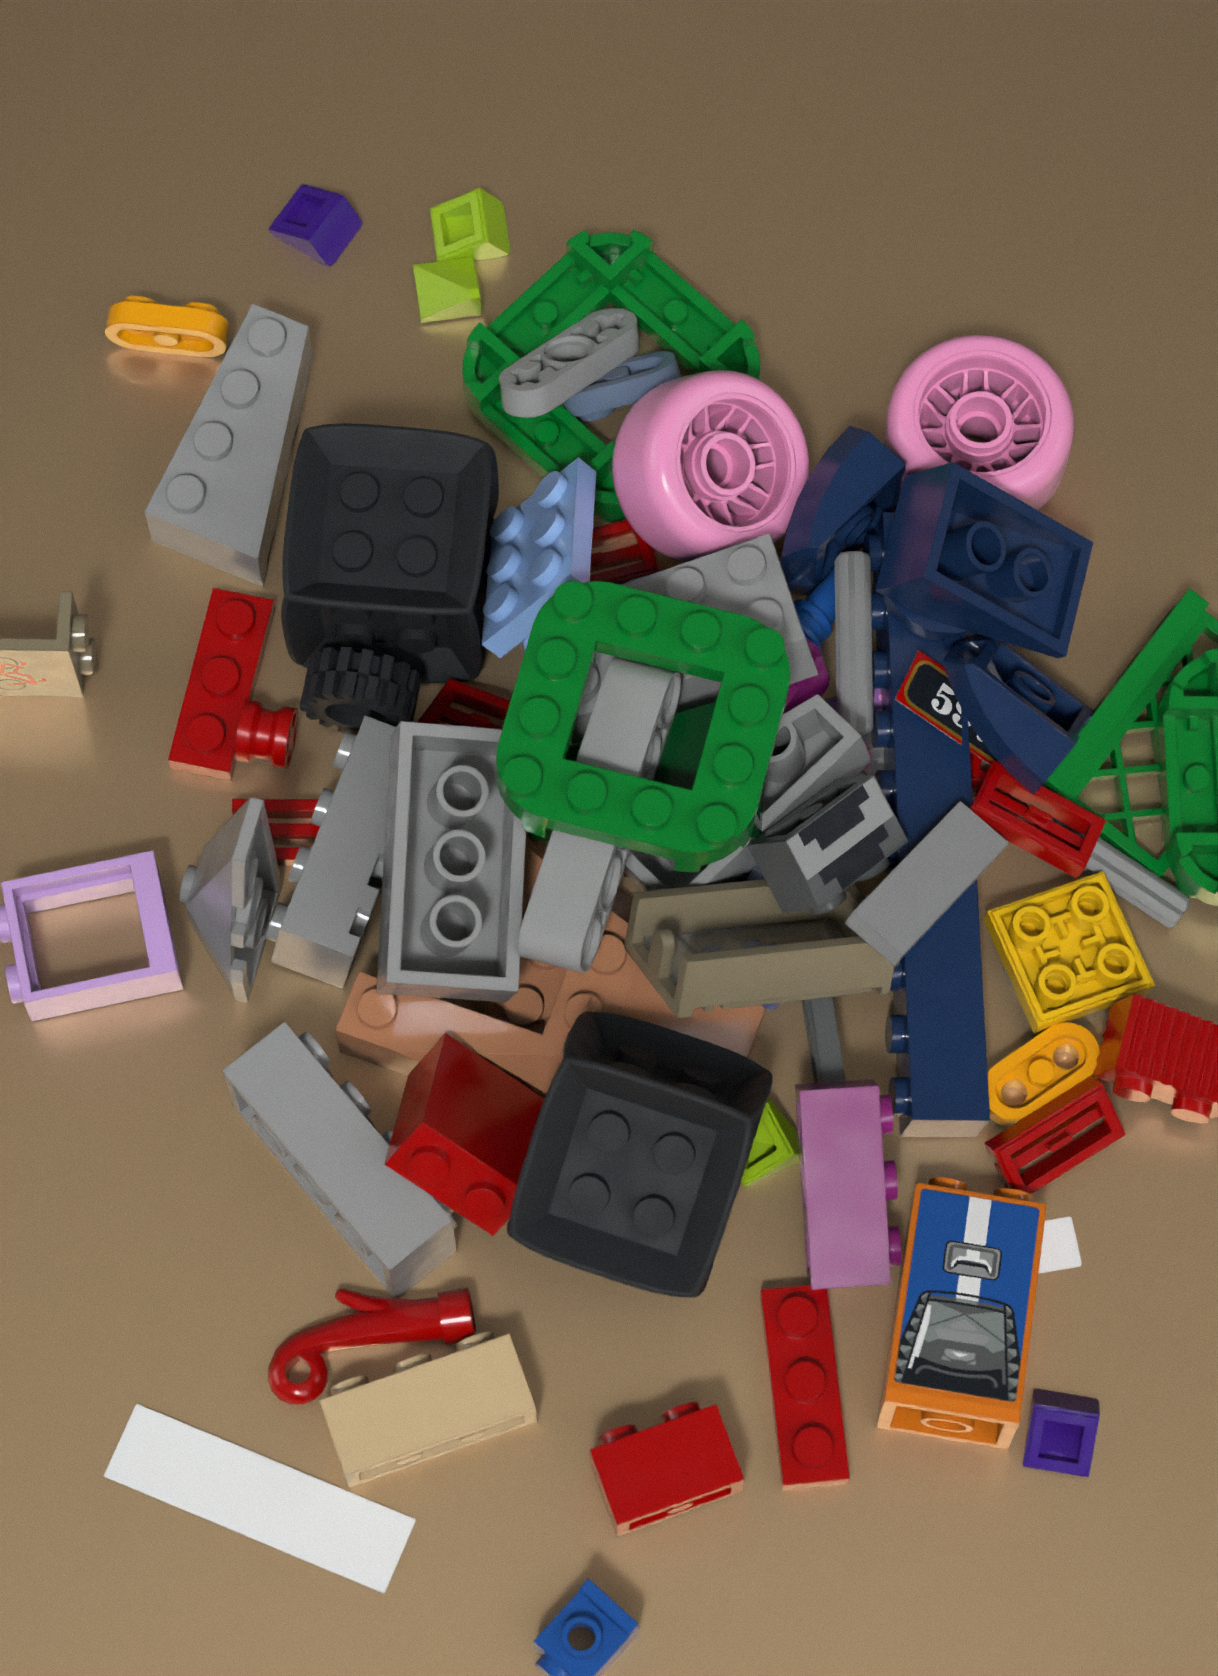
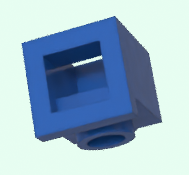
(603, 1617)

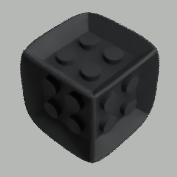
(390, 546)
(638, 1154)

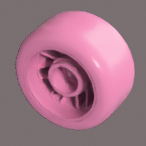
(988, 392)
(709, 464)

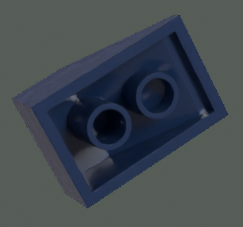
(983, 561)

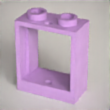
(78, 885)

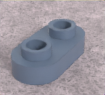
(623, 385)

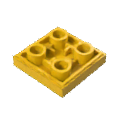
(1068, 951)

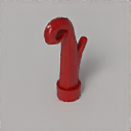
(377, 1323)

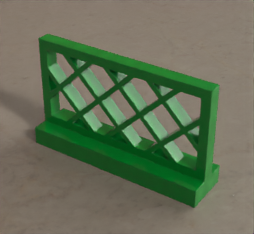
(1117, 716)

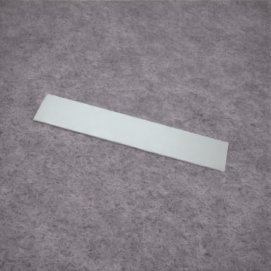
(260, 1498)

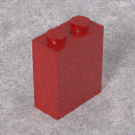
(464, 1133)

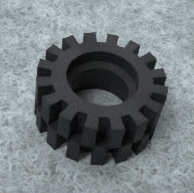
(353, 685)

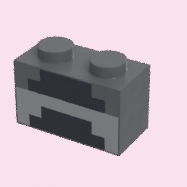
(828, 845)

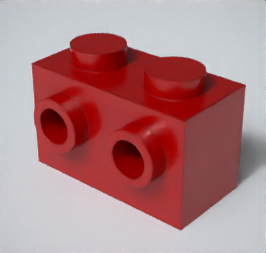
(665, 1467)

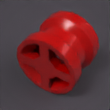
(266, 734)

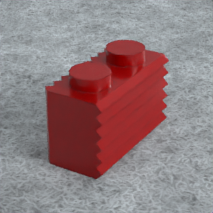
(1161, 1056)

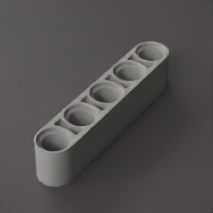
(582, 874)

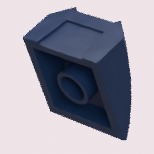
(839, 506)
(1015, 708)

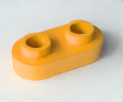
(170, 329)
(1037, 1075)

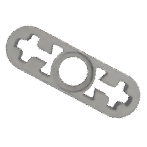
(569, 362)

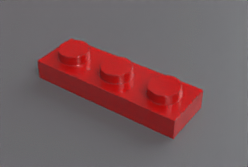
(220, 682)
(804, 1387)

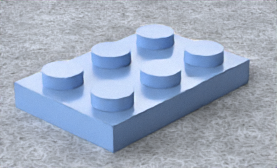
(536, 551)

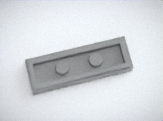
(926, 883)

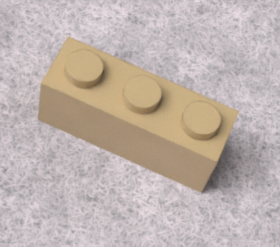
(428, 1407)

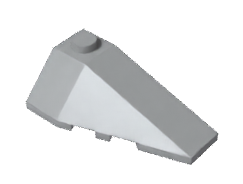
(235, 895)

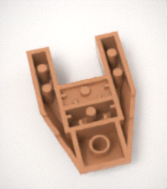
(530, 1029)

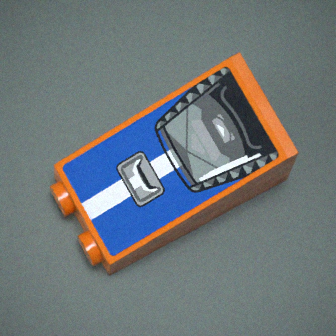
(963, 1314)

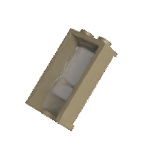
(740, 950)

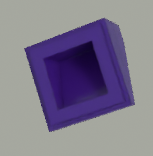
(317, 223)
(1061, 1432)

